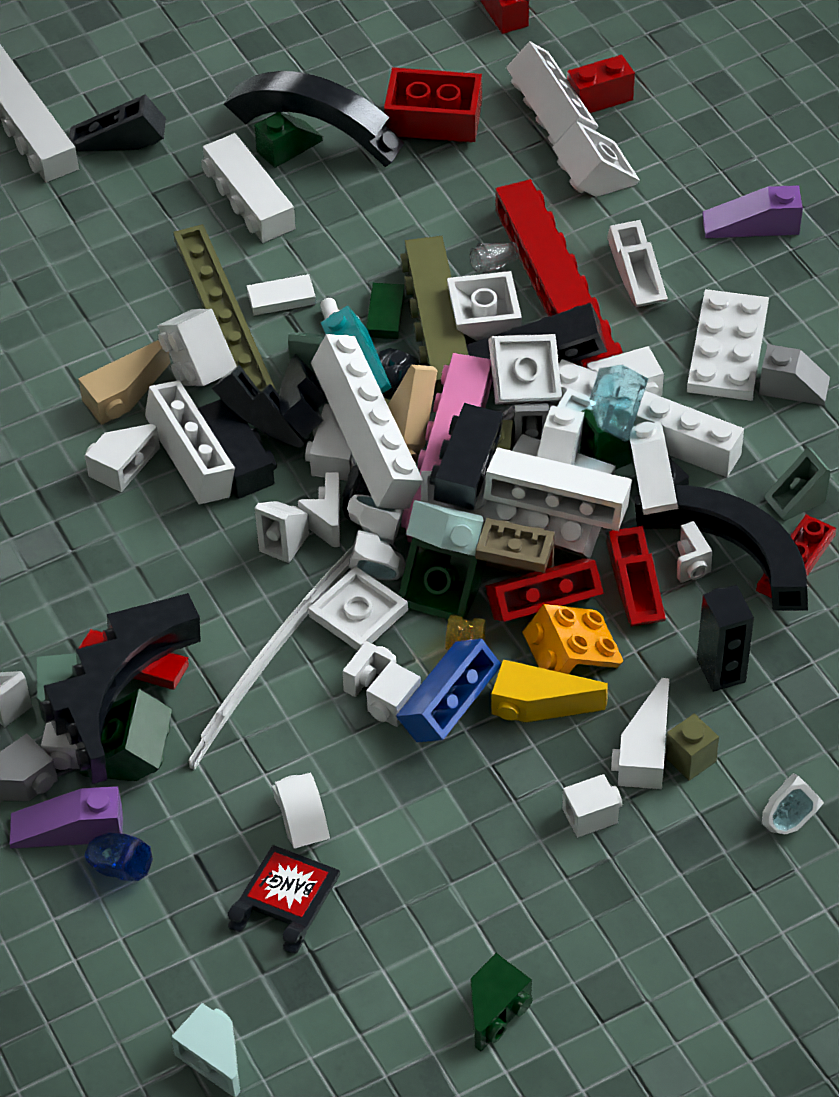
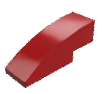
(635, 576)

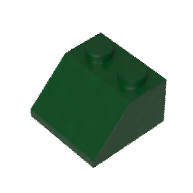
(134, 736)

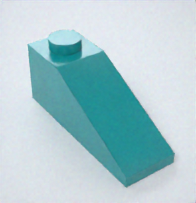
(347, 323)

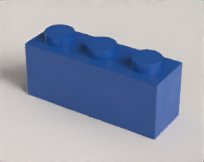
(449, 690)

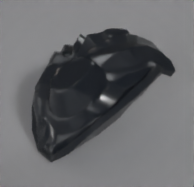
(396, 366)

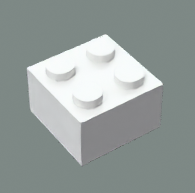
(196, 347)

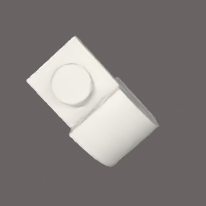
(301, 809)

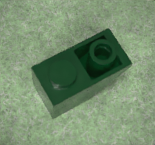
(497, 996)

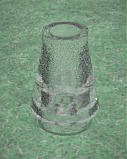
(491, 256)

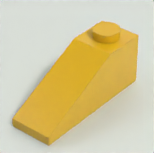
(540, 694)

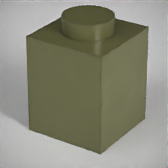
(691, 746)

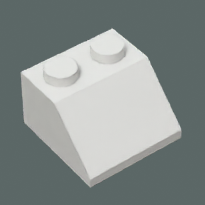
(593, 161)
(484, 304)

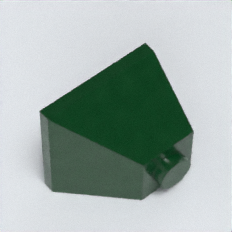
(440, 580)

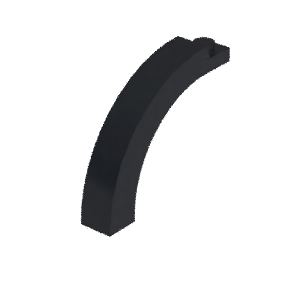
(319, 99)
(745, 527)

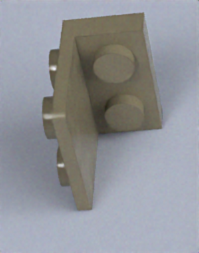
(515, 547)

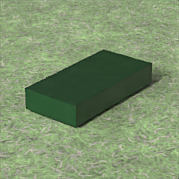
(385, 310)

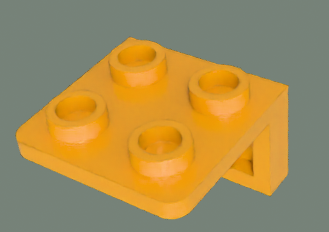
(570, 636)

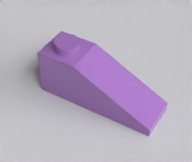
(760, 213)
(68, 819)

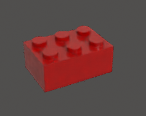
(434, 104)

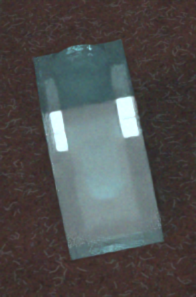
(617, 399)

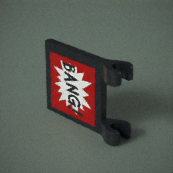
(287, 890)

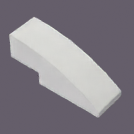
(636, 263)

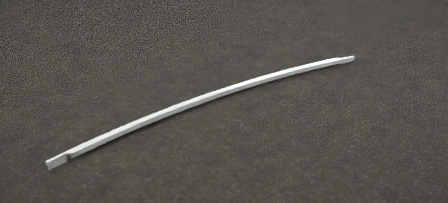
(273, 647)

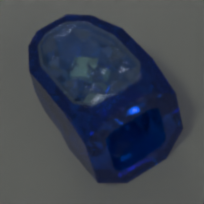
(119, 856)

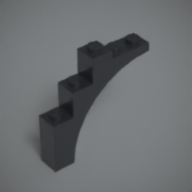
(104, 669)

